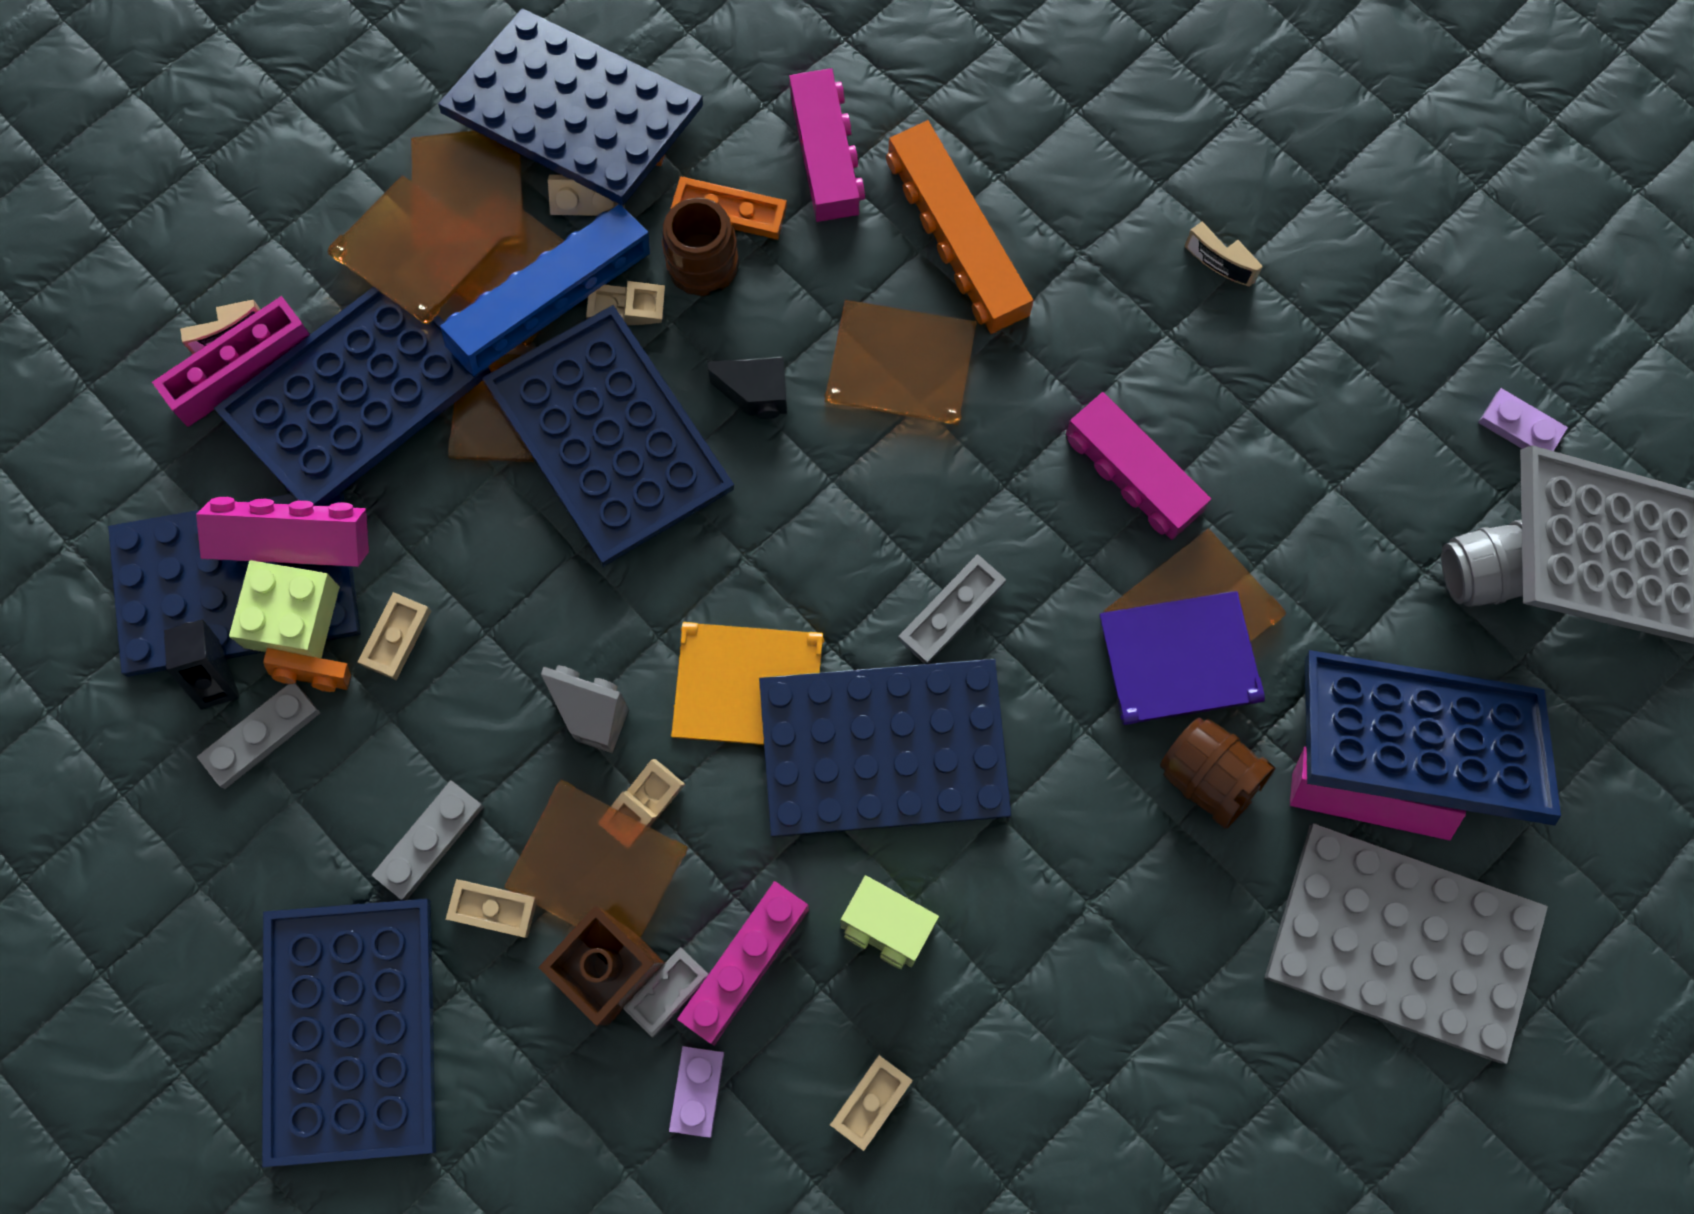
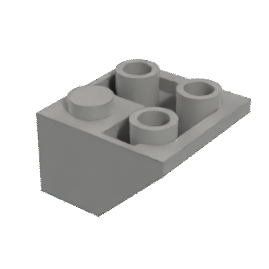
(589, 709)

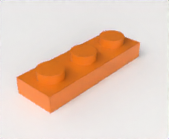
(746, 210)

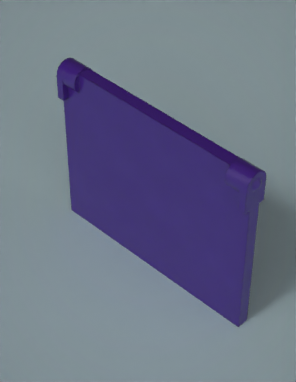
(1181, 658)

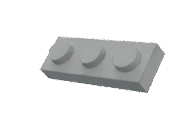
(952, 609)
(258, 735)
(427, 841)

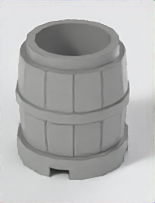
(1484, 565)

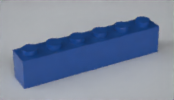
(545, 289)

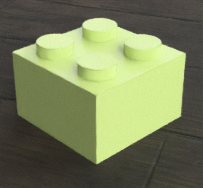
(284, 609)
(887, 923)

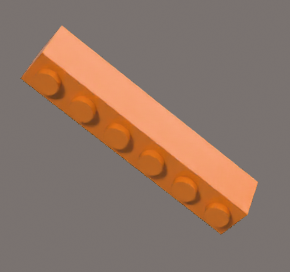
(959, 228)

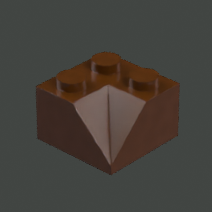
(601, 966)

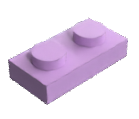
(1521, 422)
(696, 1092)

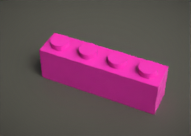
(825, 145)
(230, 361)
(1136, 466)
(283, 532)
(1373, 809)
(744, 963)

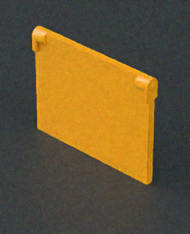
(721, 675)

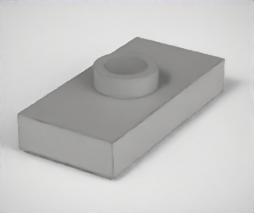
(666, 992)

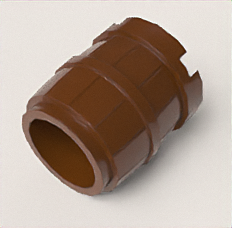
(699, 246)
(1215, 770)

